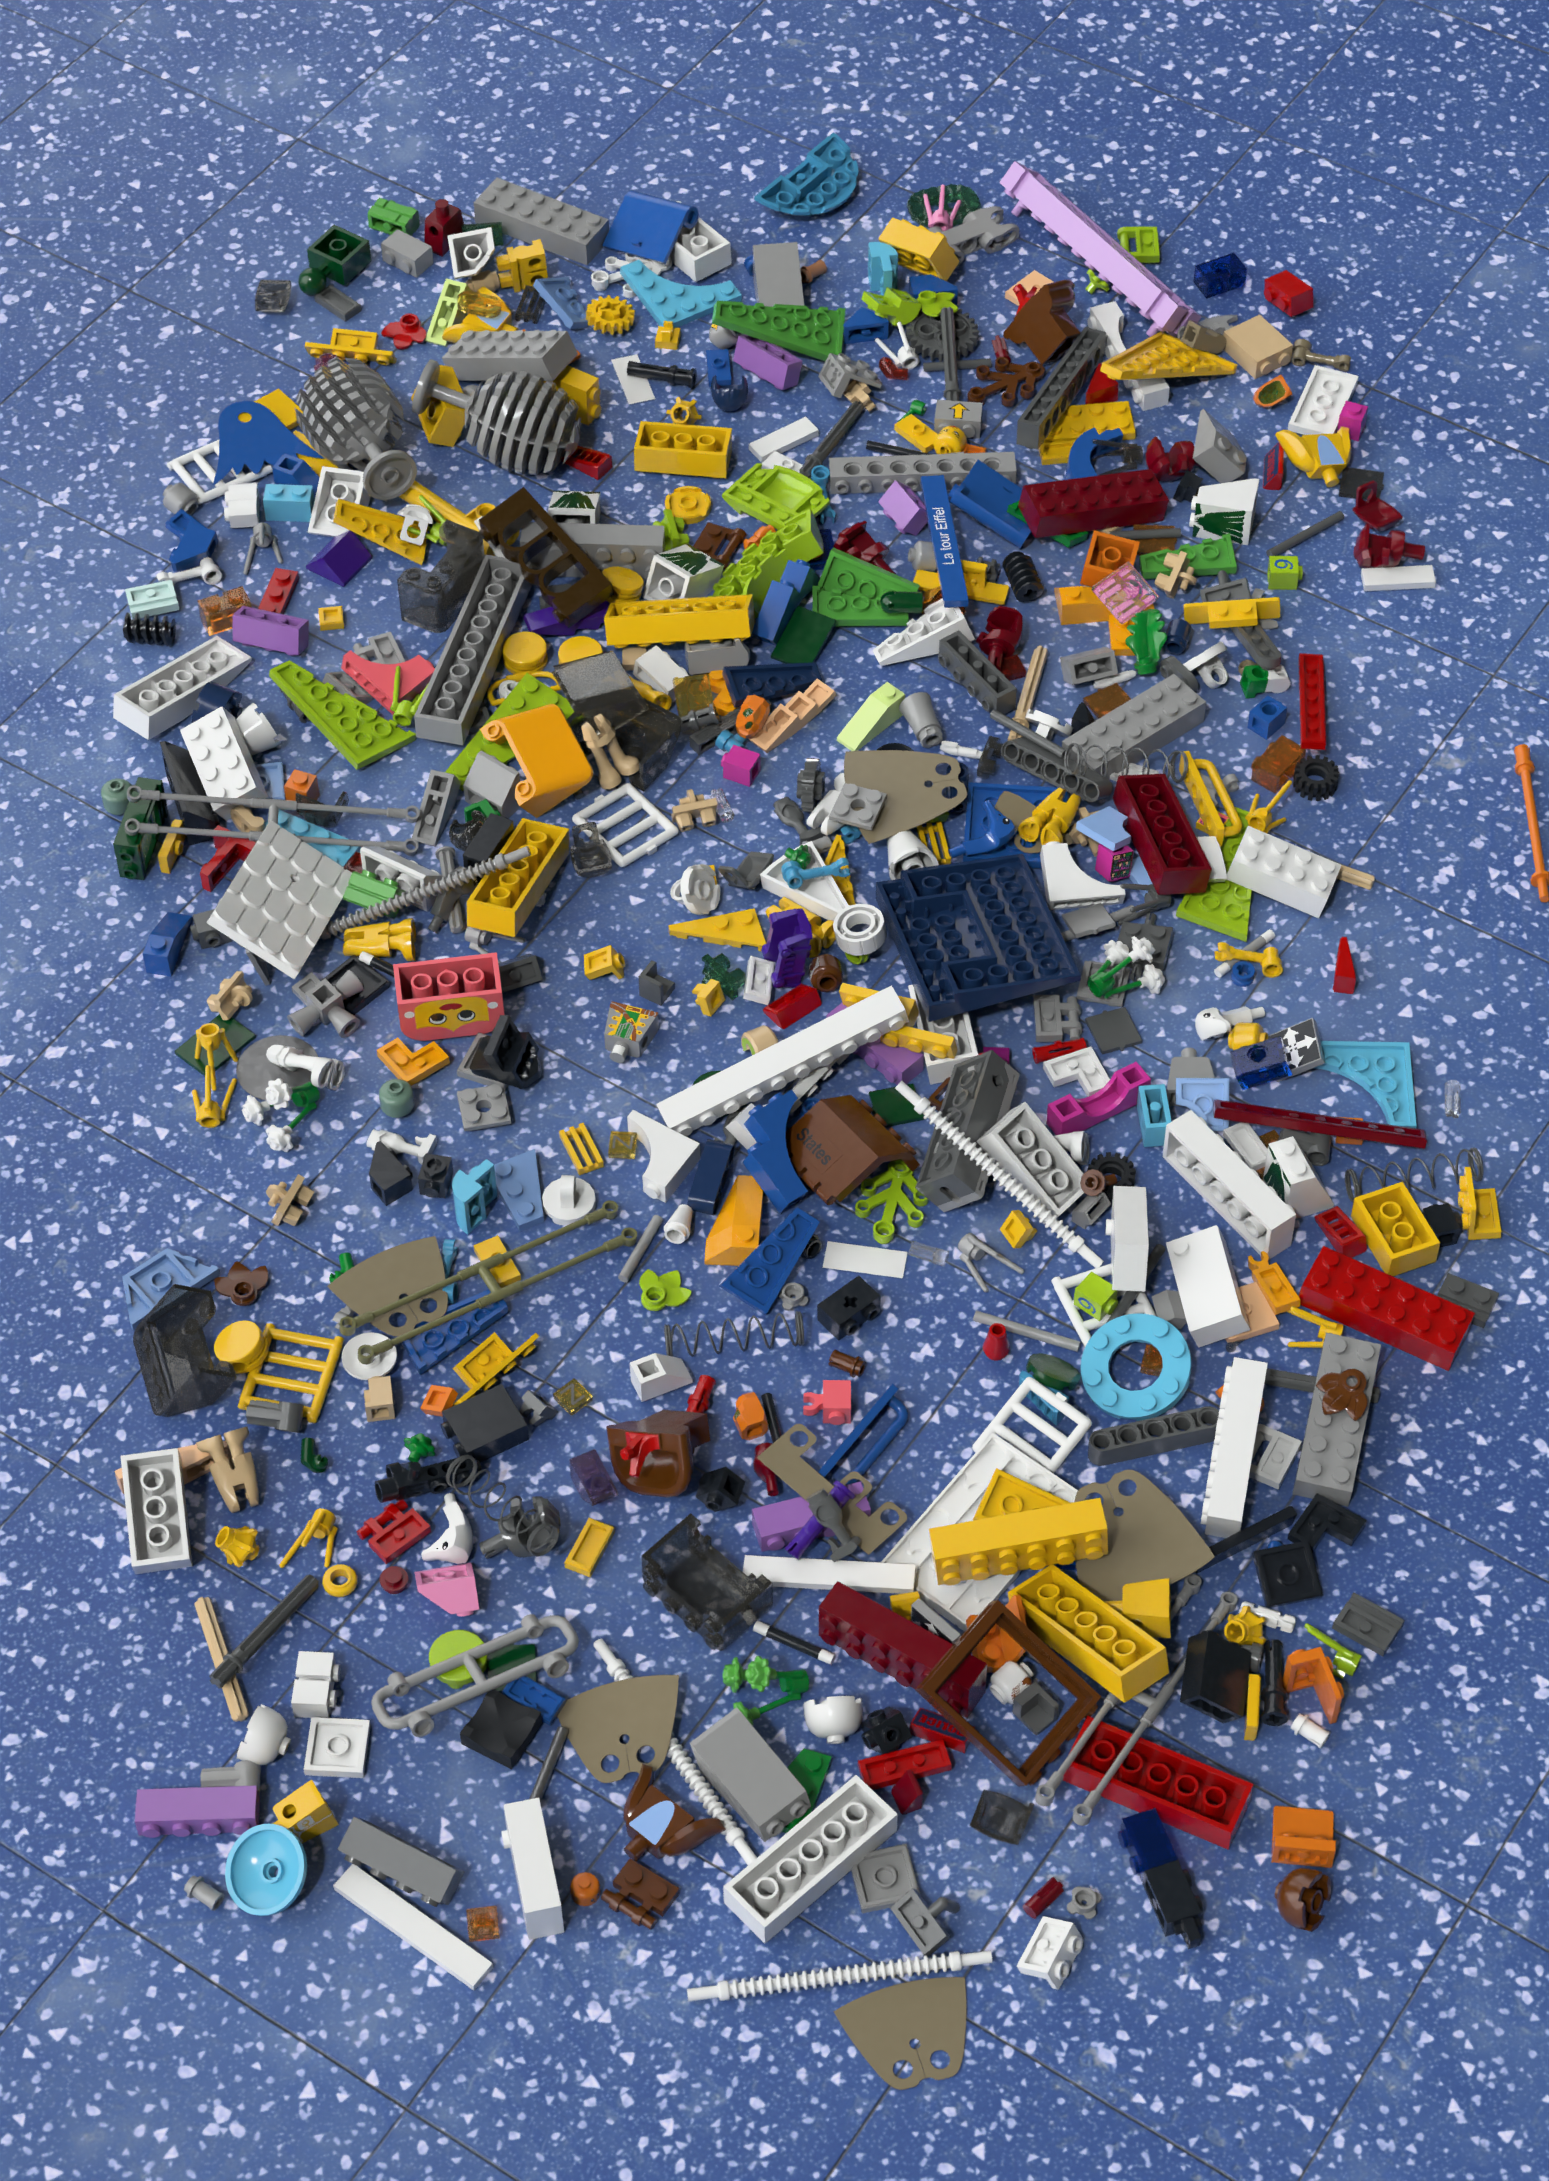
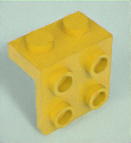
(1479, 1209)

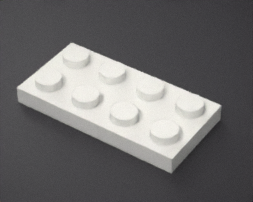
(1322, 401)

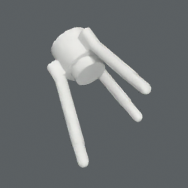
(906, 355)

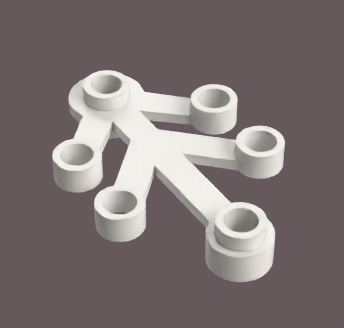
(601, 279)

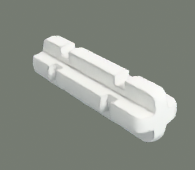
(1272, 1617)

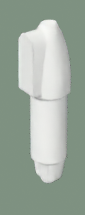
(1102, 683)
(954, 749)

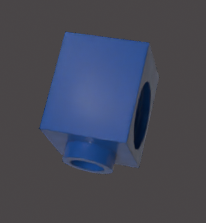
(1267, 717)

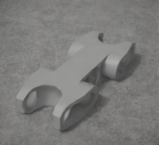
(979, 233)

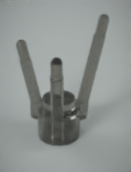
(1130, 454)

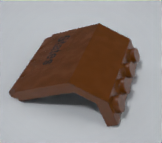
(841, 1146)

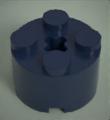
(216, 696)

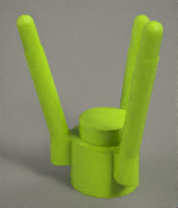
(434, 530)
(405, 710)
(1345, 1659)

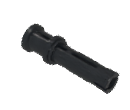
(671, 374)
(1274, 1694)

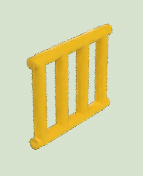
(318, 1390)

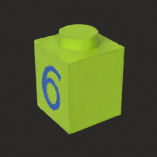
(1283, 572)
(1095, 1296)

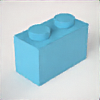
(288, 502)
(1153, 1114)

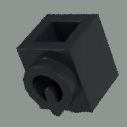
(435, 1175)
(1444, 1223)

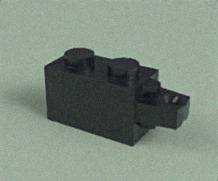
(1174, 1901)

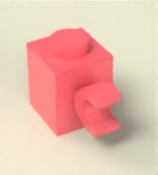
(834, 1402)

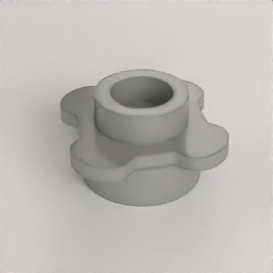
(795, 1290)
(1084, 1894)

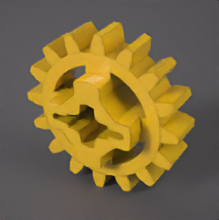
(610, 314)

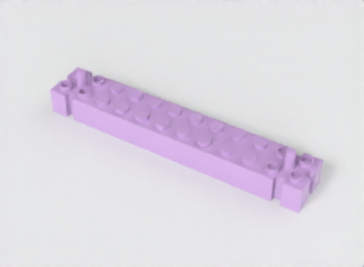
(1098, 249)

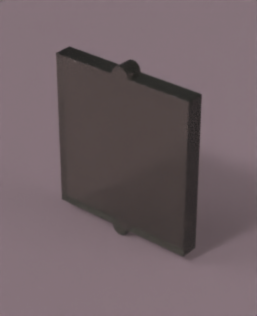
(1354, 477)

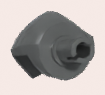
(546, 1513)

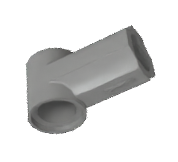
(242, 1774)

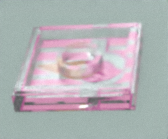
(1125, 592)

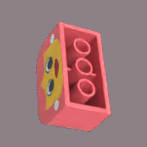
(449, 996)

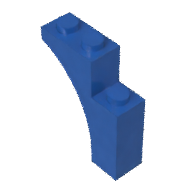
(783, 600)
(769, 1157)

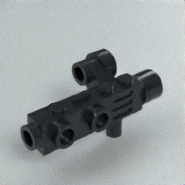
(413, 1480)

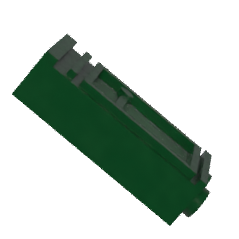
(136, 851)

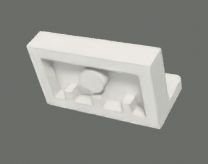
(1051, 1951)

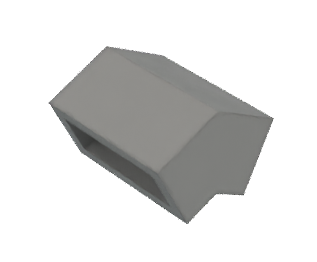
(1080, 1214)
(1170, 1308)

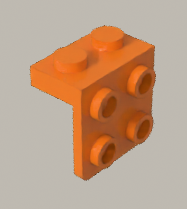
(1310, 1669)

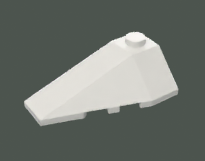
(923, 635)

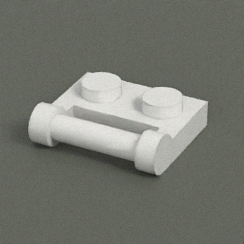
(1276, 1458)

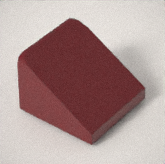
(907, 1793)

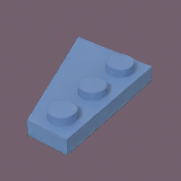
(562, 300)

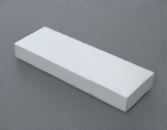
(784, 439)
(1398, 578)

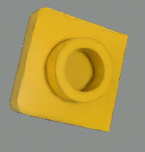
(604, 962)

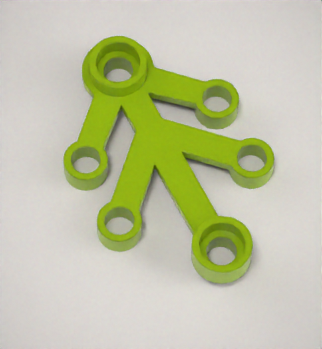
(891, 1196)

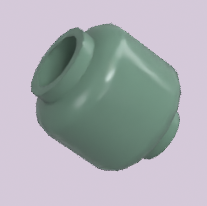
(115, 796)
(396, 1098)

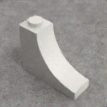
(1068, 885)
(670, 1155)

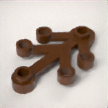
(1031, 372)

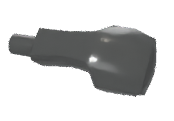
(444, 902)

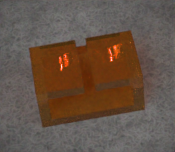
(218, 612)
(1277, 760)

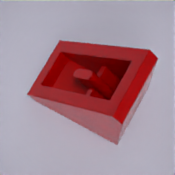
(1101, 388)

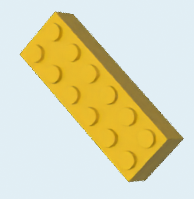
(679, 620)
(508, 896)
(1019, 1541)
(1091, 1633)

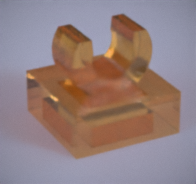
(1151, 1361)
(482, 1923)

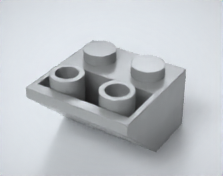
(494, 782)

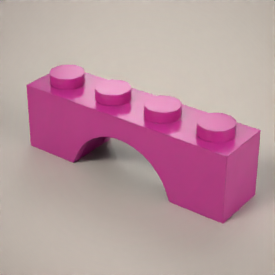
(1117, 1095)

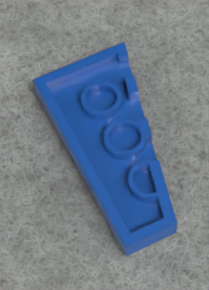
(771, 1262)

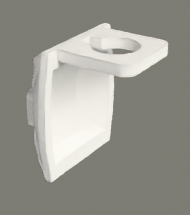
(417, 513)

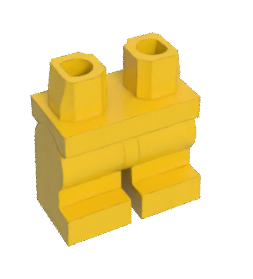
(524, 266)

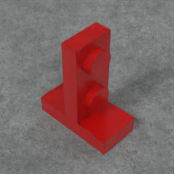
(228, 853)

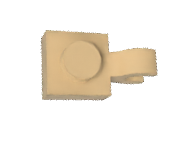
(859, 392)

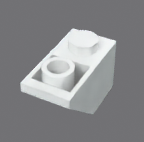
(658, 1375)

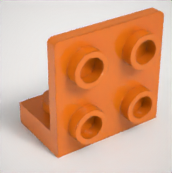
(997, 1645)
(1303, 1837)

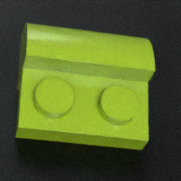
(893, 305)

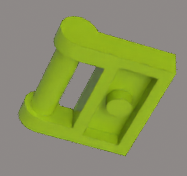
(1145, 241)

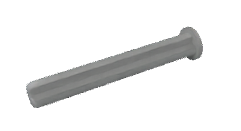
(446, 855)

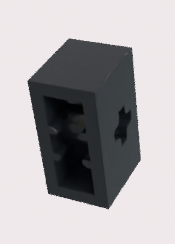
(848, 1308)

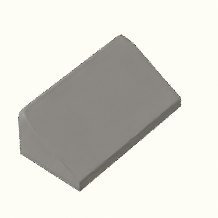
(345, 684)

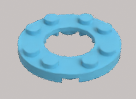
(1140, 1403)

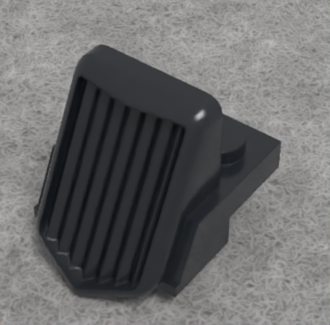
(507, 1056)

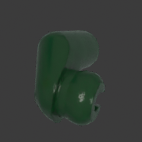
(310, 1459)

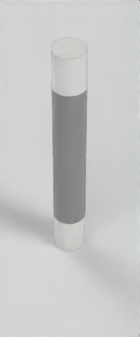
(1253, 946)

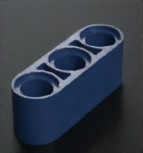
(710, 1177)

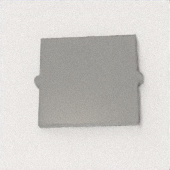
(1088, 920)

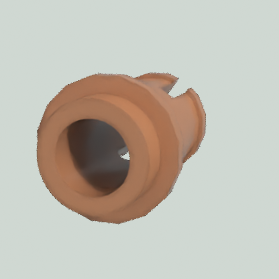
(812, 271)

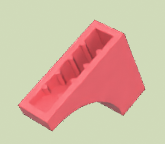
(379, 678)

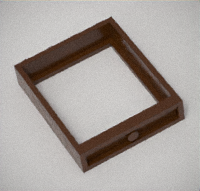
(1064, 1729)

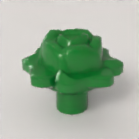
(800, 855)
(419, 1447)

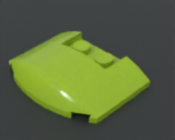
(775, 495)

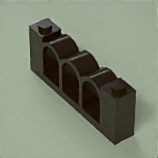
(567, 605)

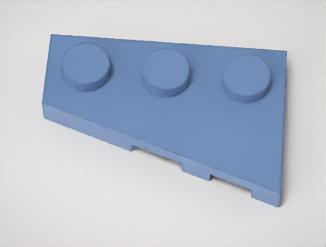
(520, 1189)

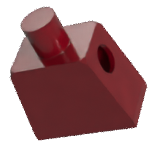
(440, 223)

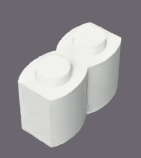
(242, 504)

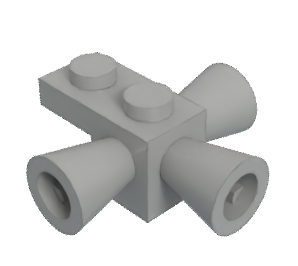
(325, 1003)

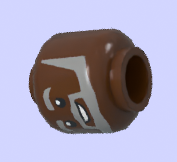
(825, 973)

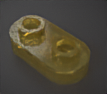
(479, 304)

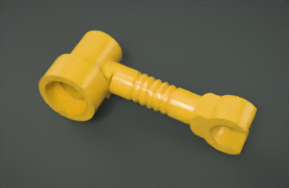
(1268, 959)

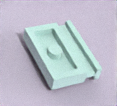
(152, 599)

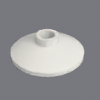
(379, 1367)

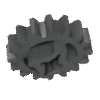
(810, 784)

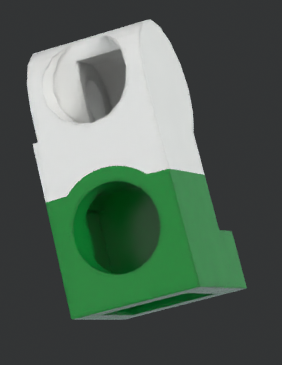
(1258, 680)

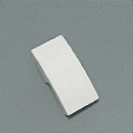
(1215, 858)

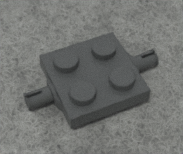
(1159, 937)

